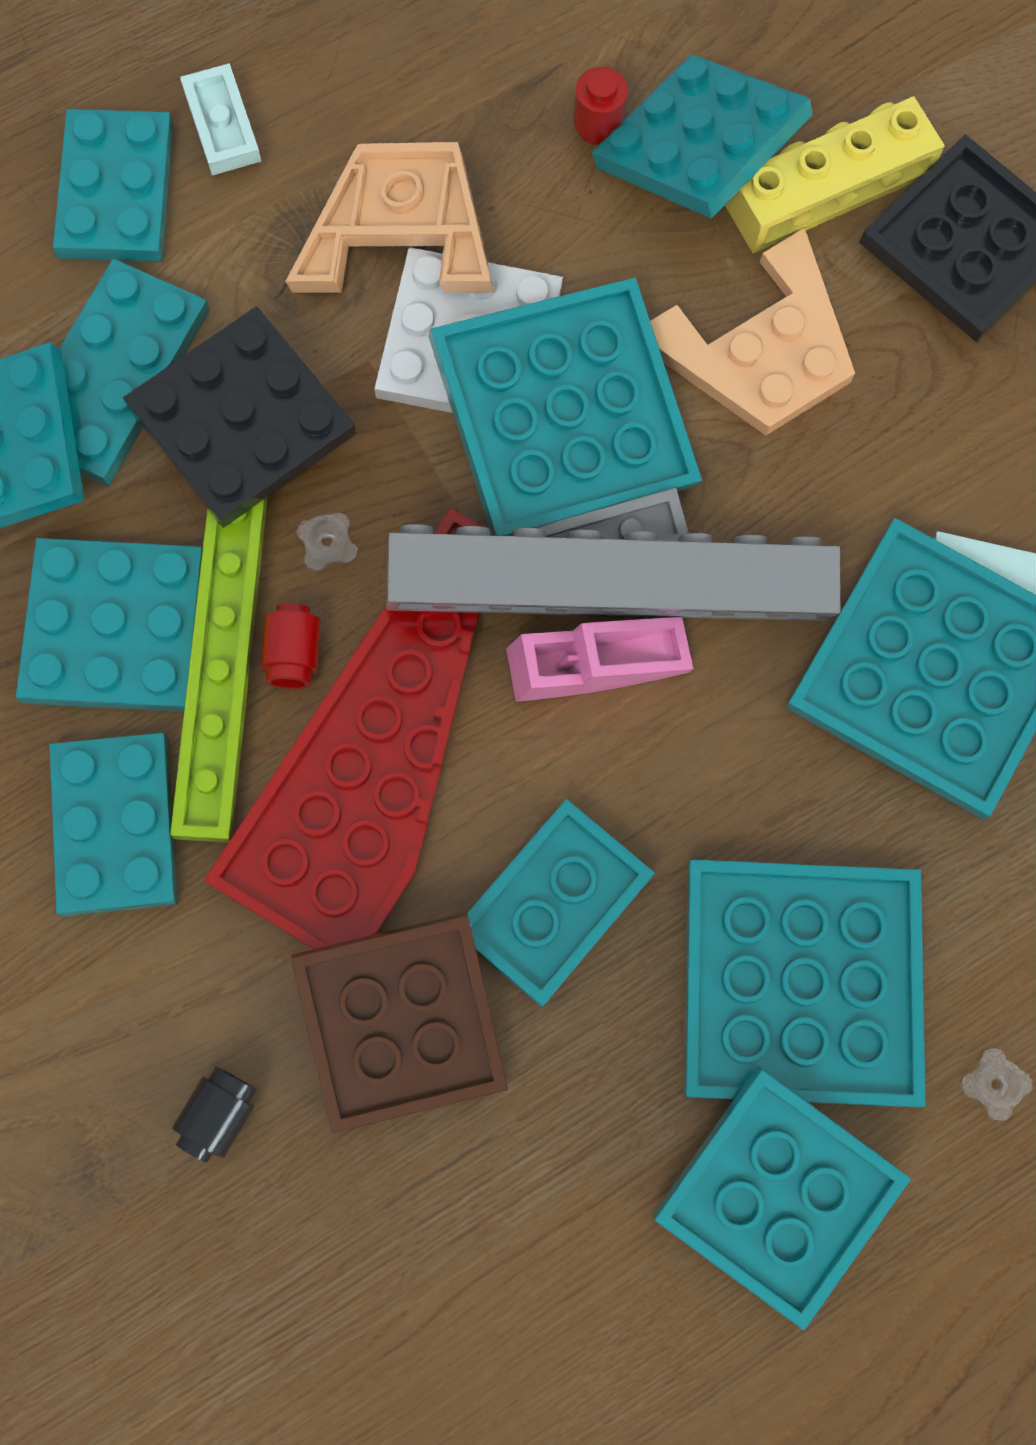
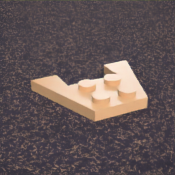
(398, 199)
(776, 359)

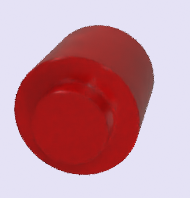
(599, 103)
(290, 646)

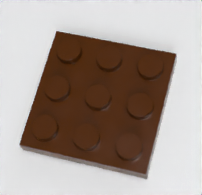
(399, 1022)

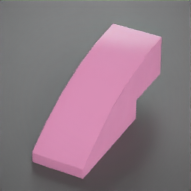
(597, 657)

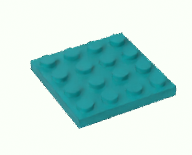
(564, 407)
(930, 670)
(805, 979)

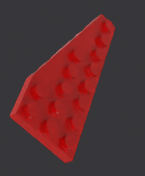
(355, 793)

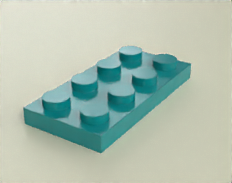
(116, 344)

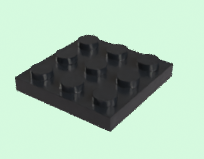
(962, 237)
(240, 416)

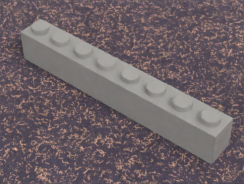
(610, 575)

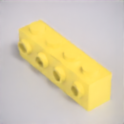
(835, 173)

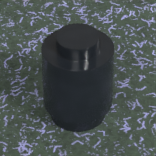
(214, 1115)

